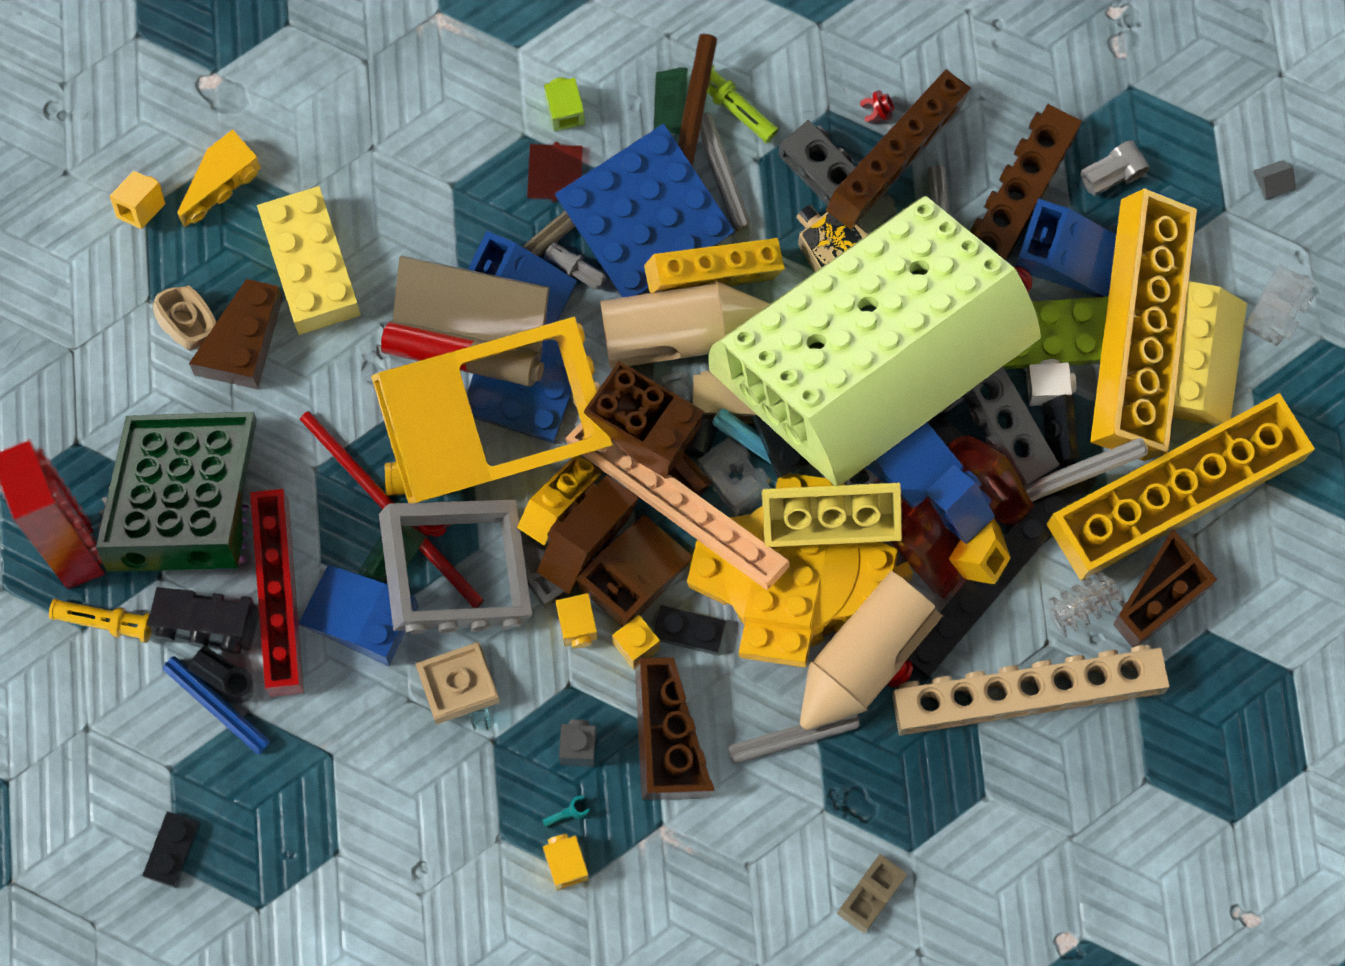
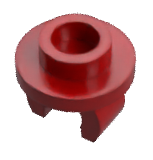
(882, 106)

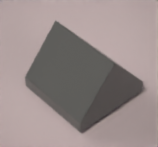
(1275, 179)

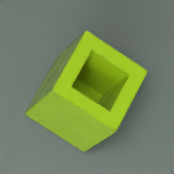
(564, 103)

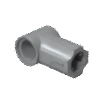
(1121, 165)

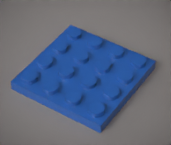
(643, 206)

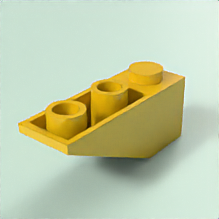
(221, 171)
(556, 497)

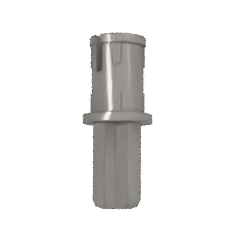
(574, 266)

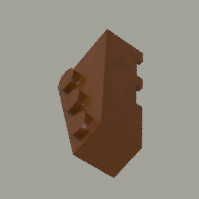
(241, 337)
(585, 531)
(1165, 590)

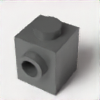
(577, 744)

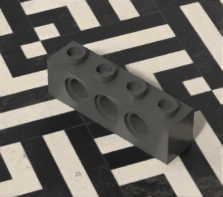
(818, 175)
(1020, 427)

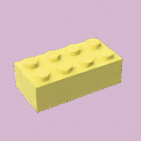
(308, 260)

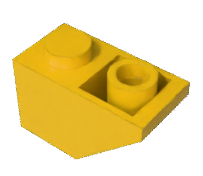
(983, 556)

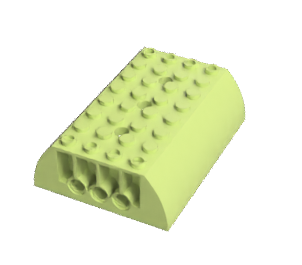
(886, 366)

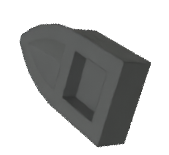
(541, 587)

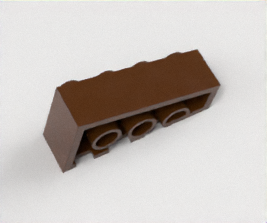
(668, 745)

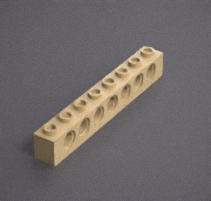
(1147, 663)

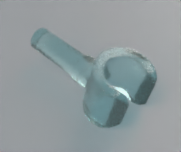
(481, 715)

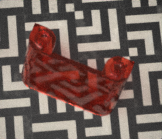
(925, 539)

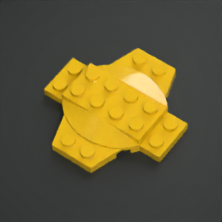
(817, 587)

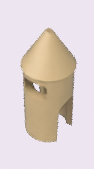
(673, 322)
(866, 652)

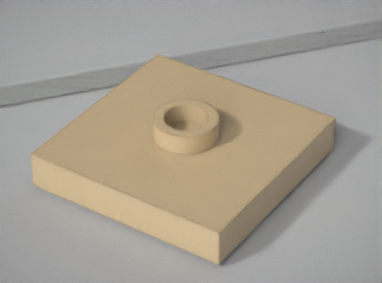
(457, 683)

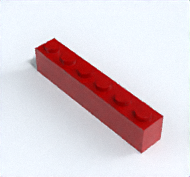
(276, 593)

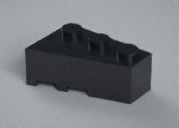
(203, 619)

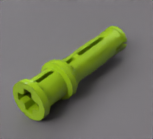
(721, 96)

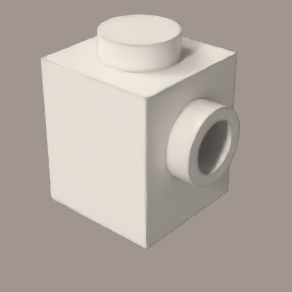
(1049, 381)

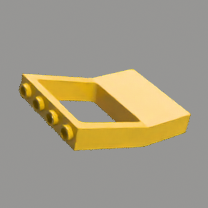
(434, 423)

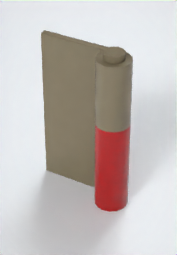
(457, 308)

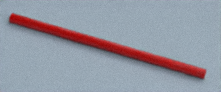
(383, 500)

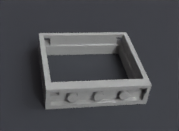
(458, 512)

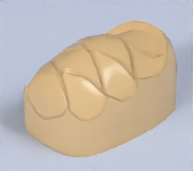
(183, 316)

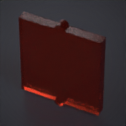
(552, 169)

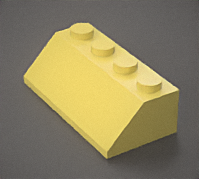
(1209, 354)
(832, 514)

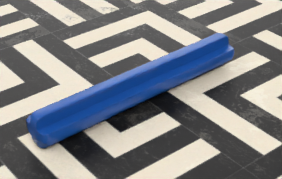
(216, 705)

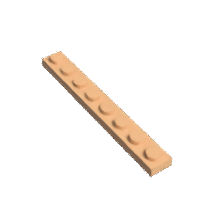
(690, 513)

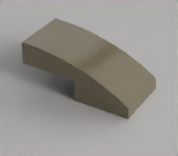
(872, 893)

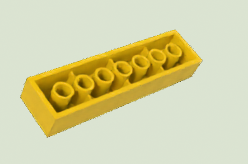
(1144, 323)
(1180, 486)

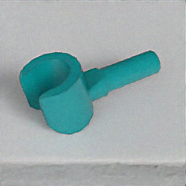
(567, 812)

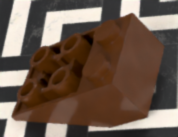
(644, 418)
(633, 571)

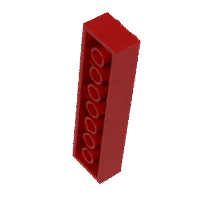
(49, 514)

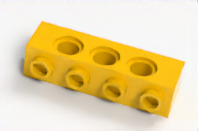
(723, 263)

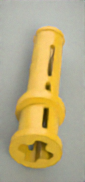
(118, 619)

